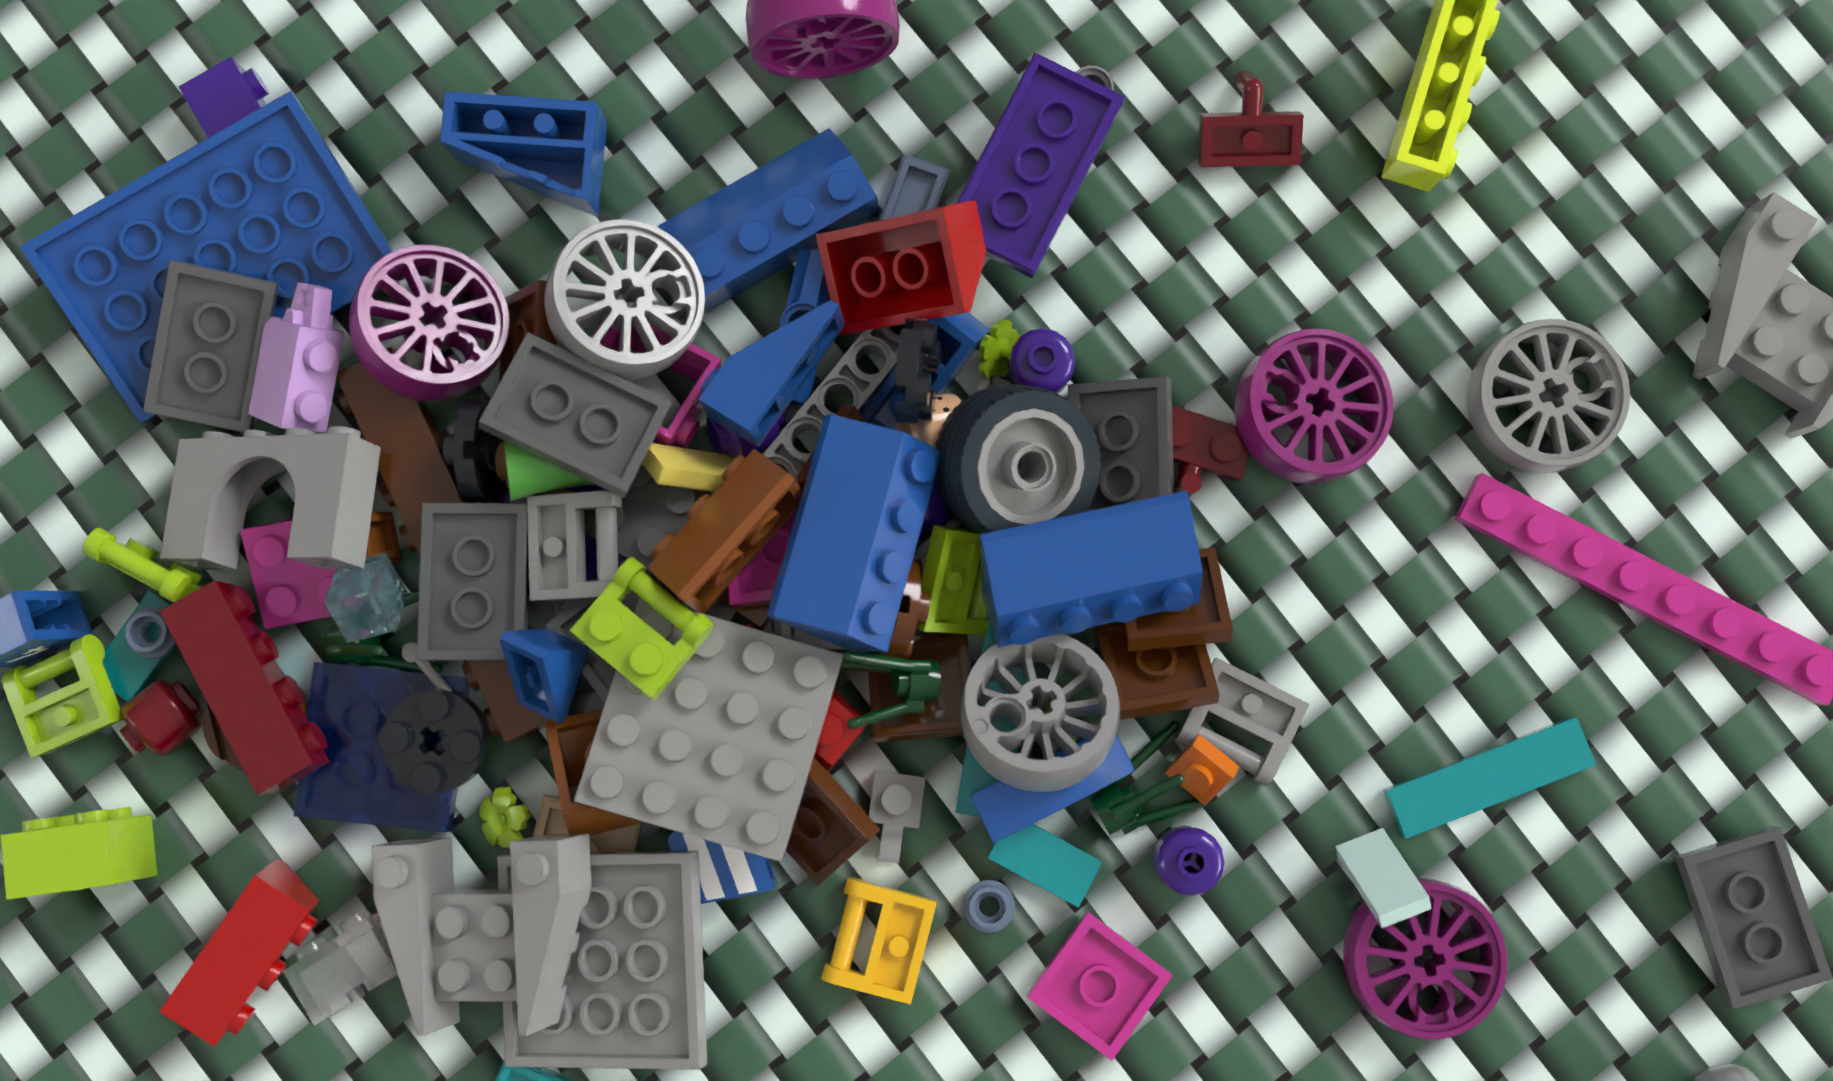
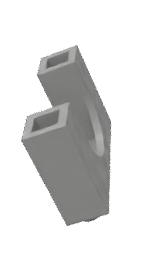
(221, 473)

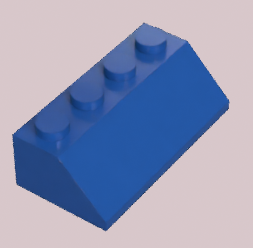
(771, 213)
(855, 534)
(1090, 569)

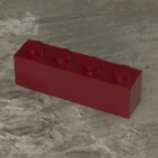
(245, 686)

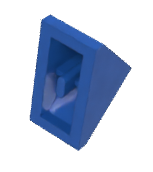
(544, 669)

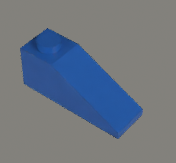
(959, 340)
(765, 376)

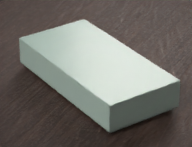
(1383, 878)

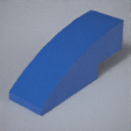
(1012, 809)

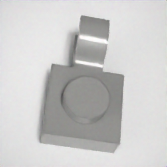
(896, 805)

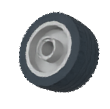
(1016, 458)

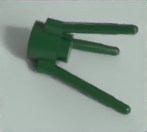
(368, 650)
(910, 679)
(1120, 806)

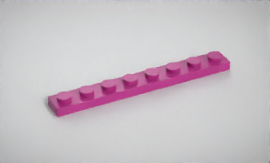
(1649, 588)

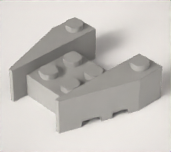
(1768, 318)
(482, 941)

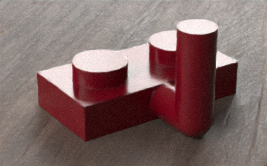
(1250, 135)
(1206, 446)

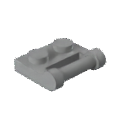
(558, 544)
(1254, 708)

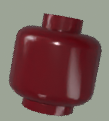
(161, 718)

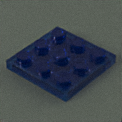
(357, 784)

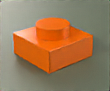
(1204, 769)

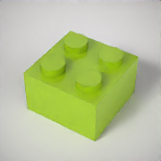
(78, 852)

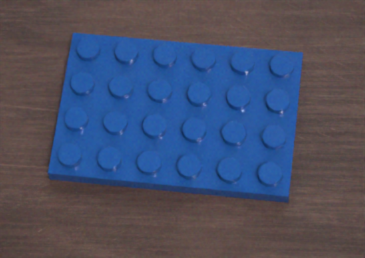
(244, 202)

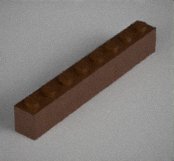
(415, 475)

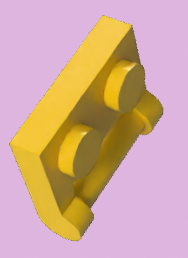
(896, 944)

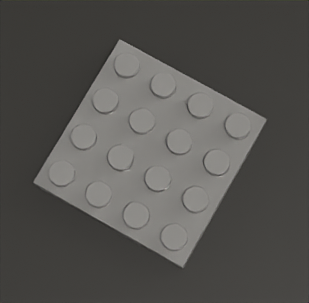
(721, 743)
(634, 974)

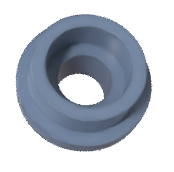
(137, 633)
(1000, 918)

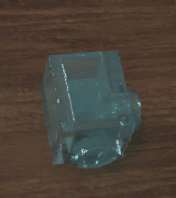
(366, 599)

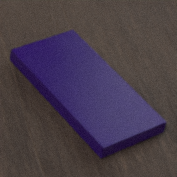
(1038, 161)

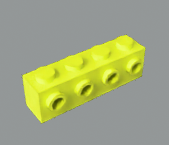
(1439, 92)

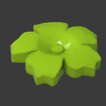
(996, 349)
(503, 817)

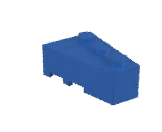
(531, 142)

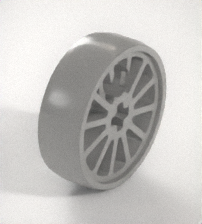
(678, 277)
(1596, 360)
(993, 747)

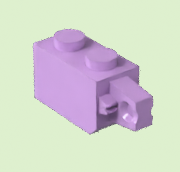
(298, 363)

